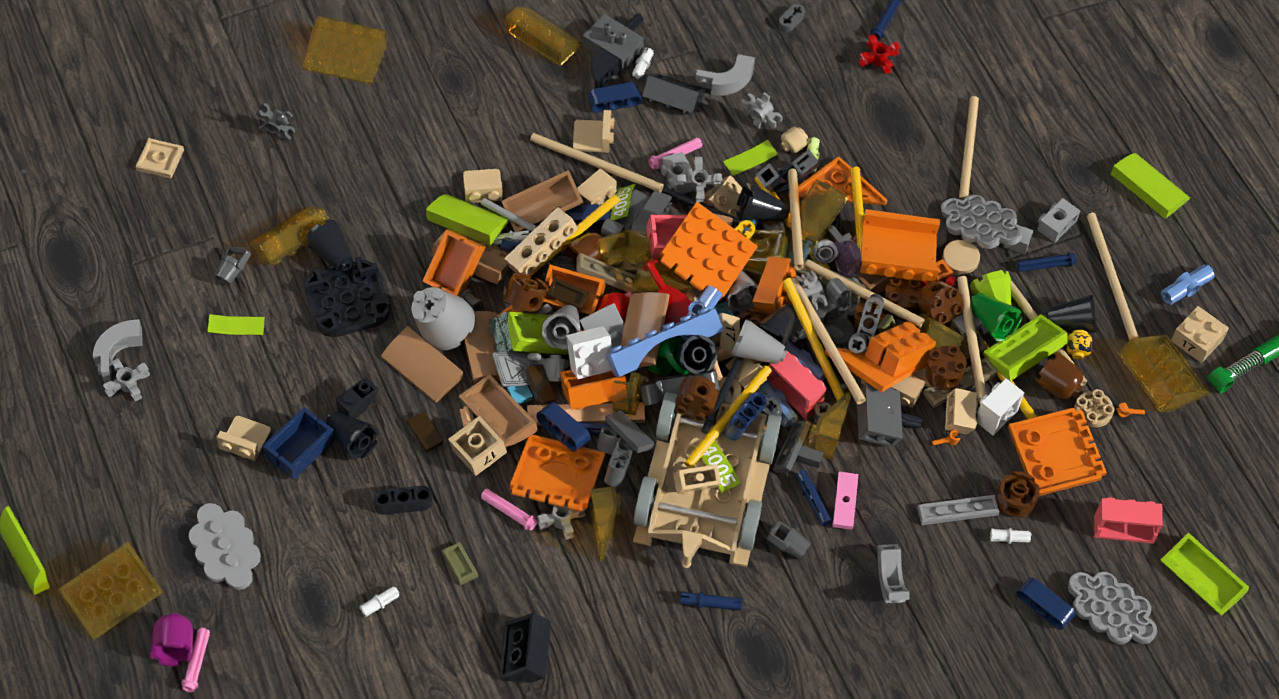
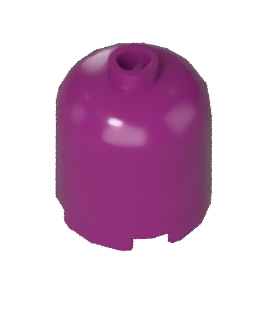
(172, 640)

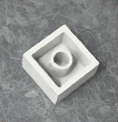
(589, 351)
(999, 406)

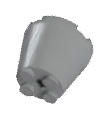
(442, 317)

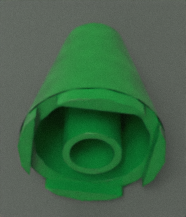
(995, 315)

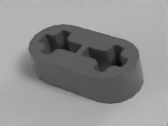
(789, 16)

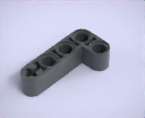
(637, 203)
(656, 205)
(838, 303)
(869, 331)
(655, 389)
(612, 443)

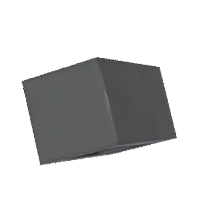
(810, 456)

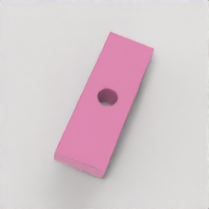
(845, 491)

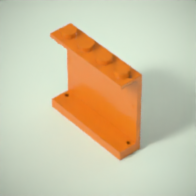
(899, 245)

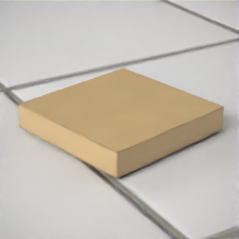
(159, 158)

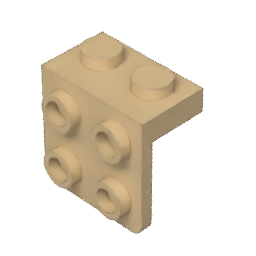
(594, 135)
(482, 184)
(724, 196)
(244, 438)

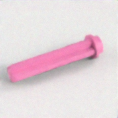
(656, 161)
(529, 522)
(190, 682)

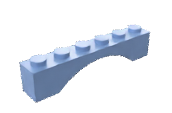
(629, 357)

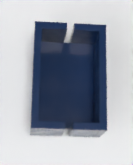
(298, 443)

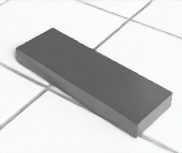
(629, 431)
(791, 446)

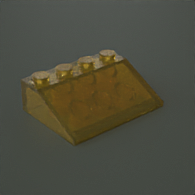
(345, 50)
(1162, 372)
(109, 590)

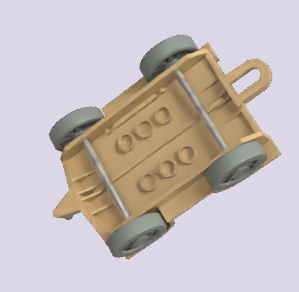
(707, 516)

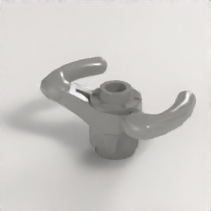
(553, 365)

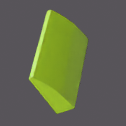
(1149, 185)
(466, 218)
(526, 333)
(1026, 347)
(22, 552)
(1205, 574)

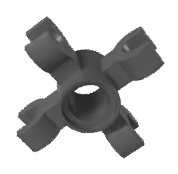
(275, 121)

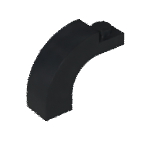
(776, 179)

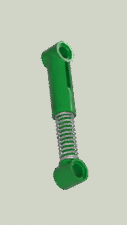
(1224, 378)

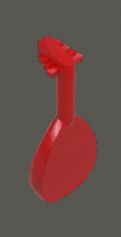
(678, 301)

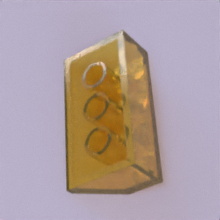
(541, 34)
(287, 236)

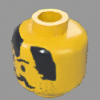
(1079, 344)

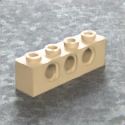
(541, 242)

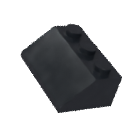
(673, 93)
(525, 649)

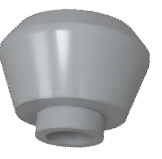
(824, 251)

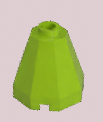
(995, 285)

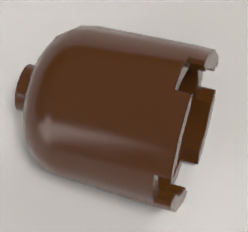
(586, 244)
(1060, 377)

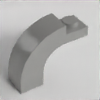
(729, 81)
(112, 341)
(890, 574)

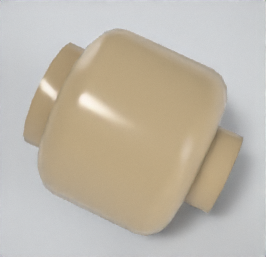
(794, 140)

